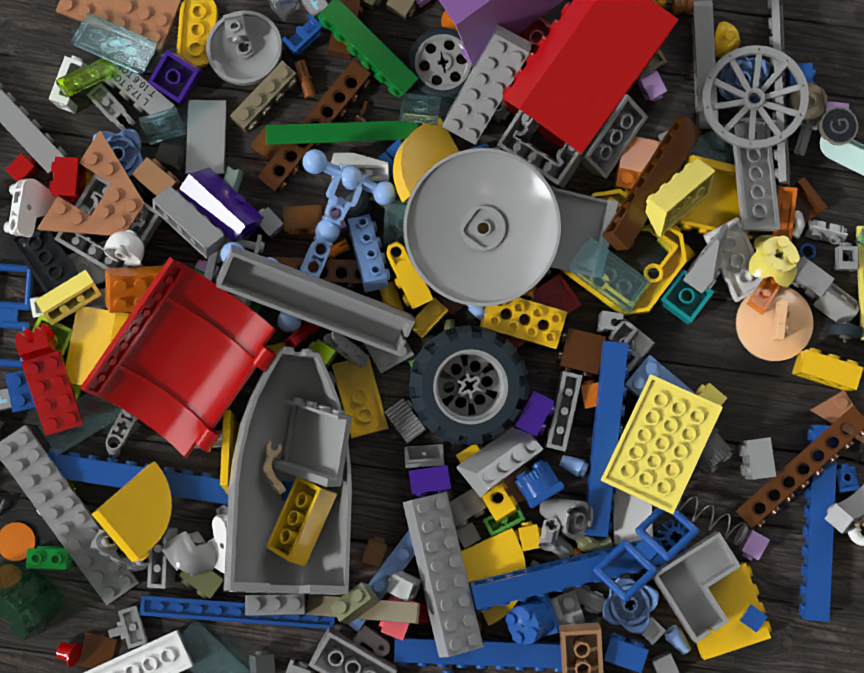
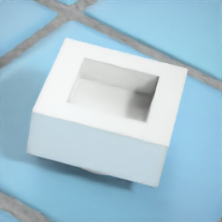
(654, 631)

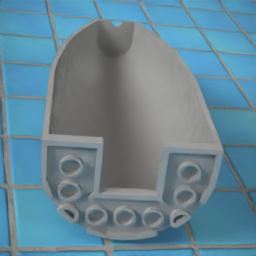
(255, 505)

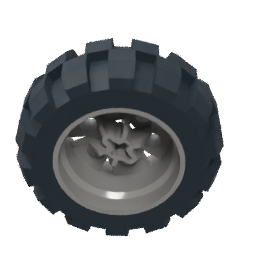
(492, 415)

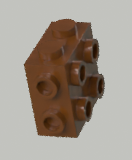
(581, 352)

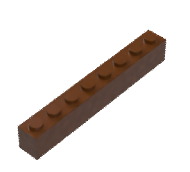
(659, 170)

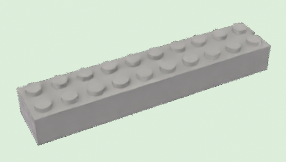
(314, 300)

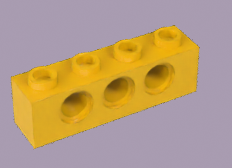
(498, 510)

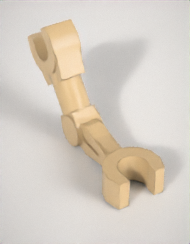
(277, 486)

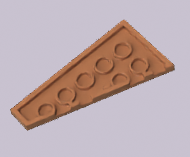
(144, 17)

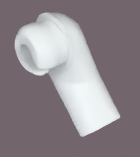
(799, 224)

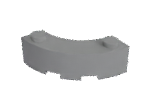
(847, 513)

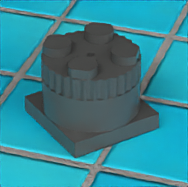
(713, 453)

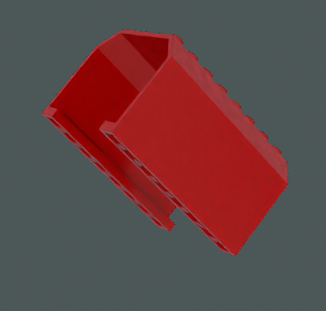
(587, 66)

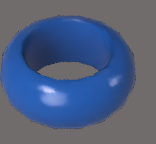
(810, 246)

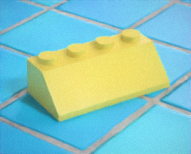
(679, 196)

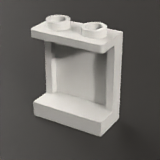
(57, 96)

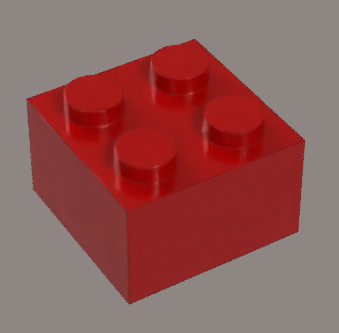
(68, 178)

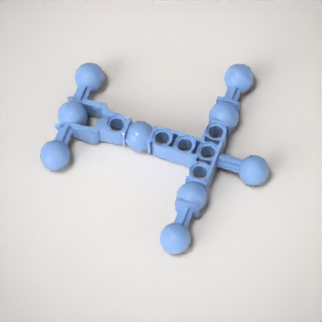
(328, 229)

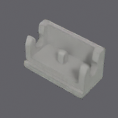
(607, 320)
(424, 456)

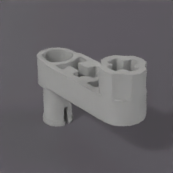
(114, 440)

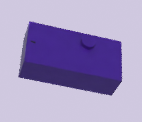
(220, 204)

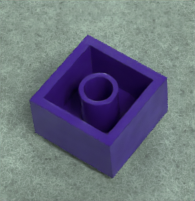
(175, 76)
(535, 413)
(429, 480)

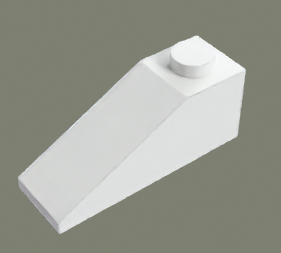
(375, 169)

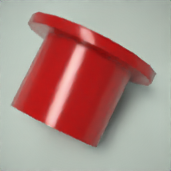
(69, 653)

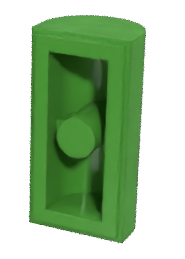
(514, 519)

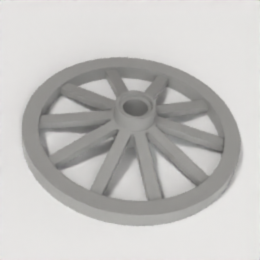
(759, 51)

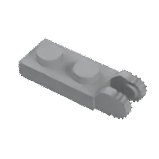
(109, 105)

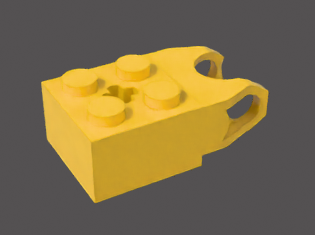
(408, 279)

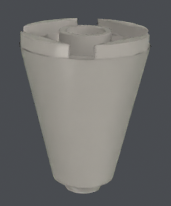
(571, 514)

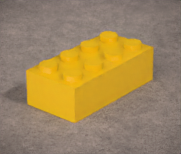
(301, 521)

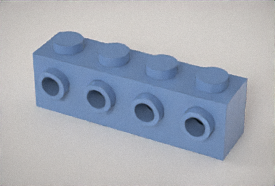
(367, 253)

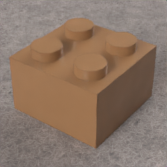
(154, 178)

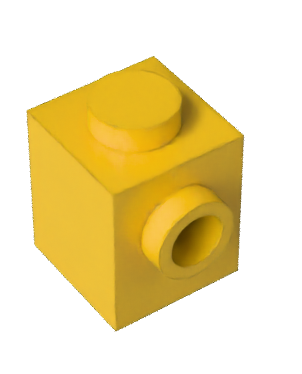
(529, 535)

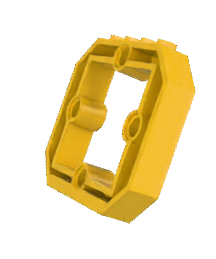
(667, 269)

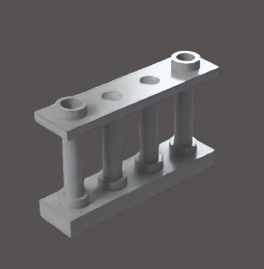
(211, 272)

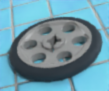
(418, 55)

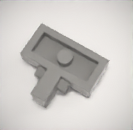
(130, 627)

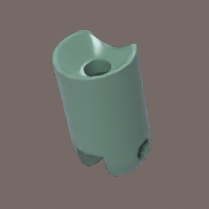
(233, 178)

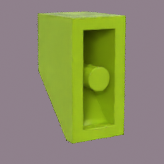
(326, 352)

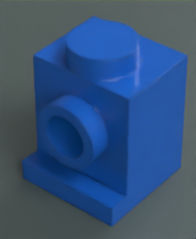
(843, 485)

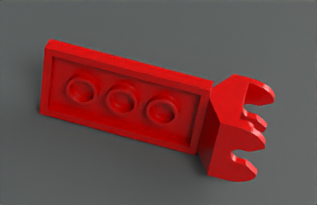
(48, 380)

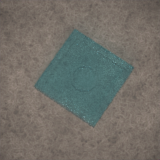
(420, 108)
(162, 126)

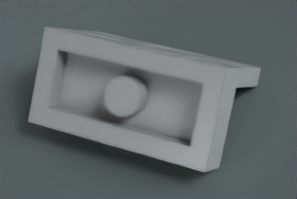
(837, 304)

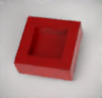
(423, 614)

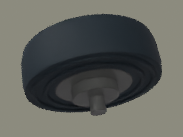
(362, 207)
(845, 331)

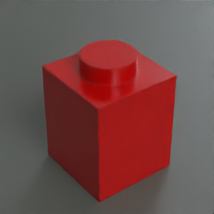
(22, 168)

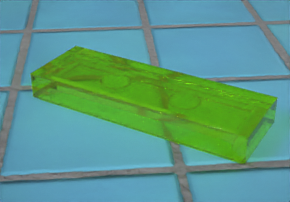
(85, 77)

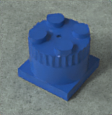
(538, 483)
(532, 620)

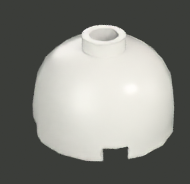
(125, 246)

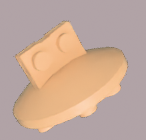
(780, 330)

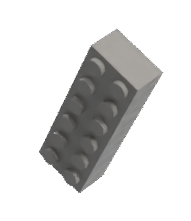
(486, 83)

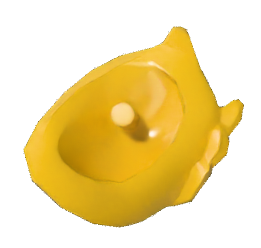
(726, 39)

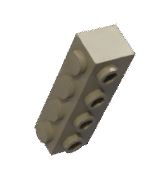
(261, 100)

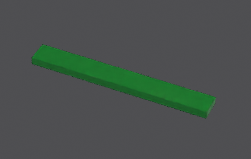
(338, 132)

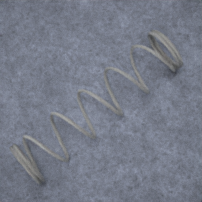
(744, 528)

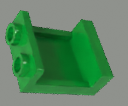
(49, 558)

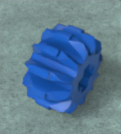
(668, 531)

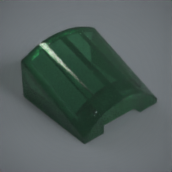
(27, 599)

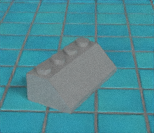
(614, 138)
(499, 460)
(342, 655)

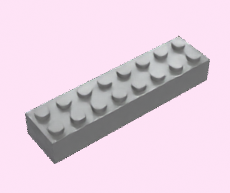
(443, 575)

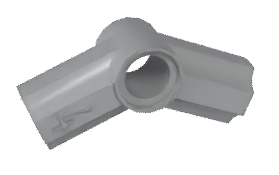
(552, 541)

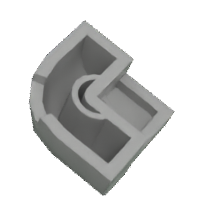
(636, 339)
(191, 553)
(567, 608)

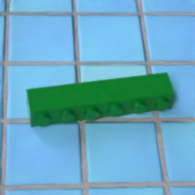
(367, 48)

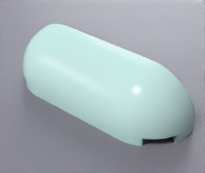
(849, 155)

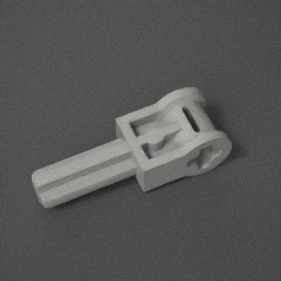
(804, 135)

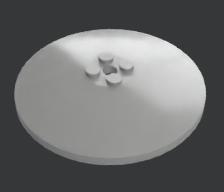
(474, 190)

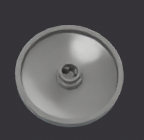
(250, 60)

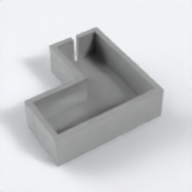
(686, 583)

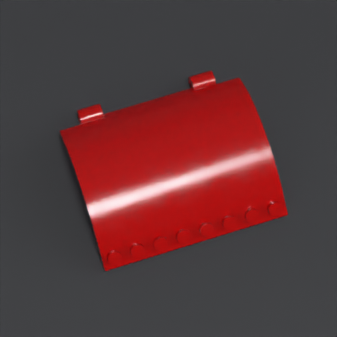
(182, 357)

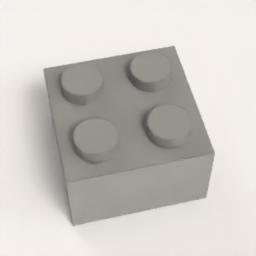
(757, 458)

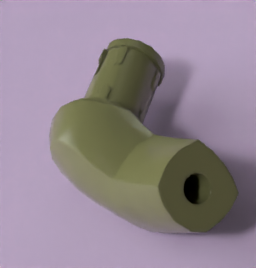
(591, 543)

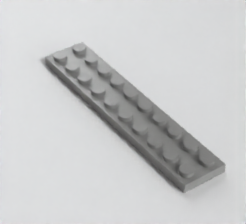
(781, 154)
(63, 512)

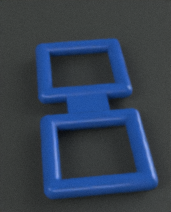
(10, 310)
(645, 553)

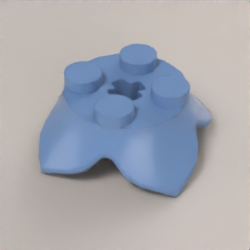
(747, 67)
(128, 143)
(635, 619)

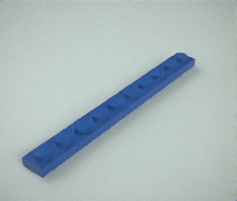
(223, 611)

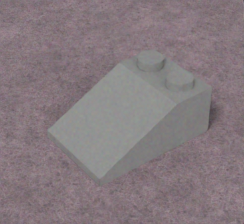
(707, 264)

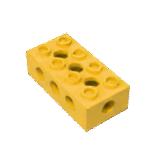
(529, 331)

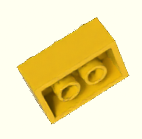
(828, 369)

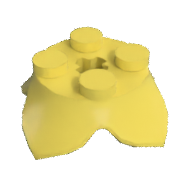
(765, 264)

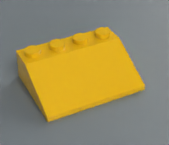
(89, 339)

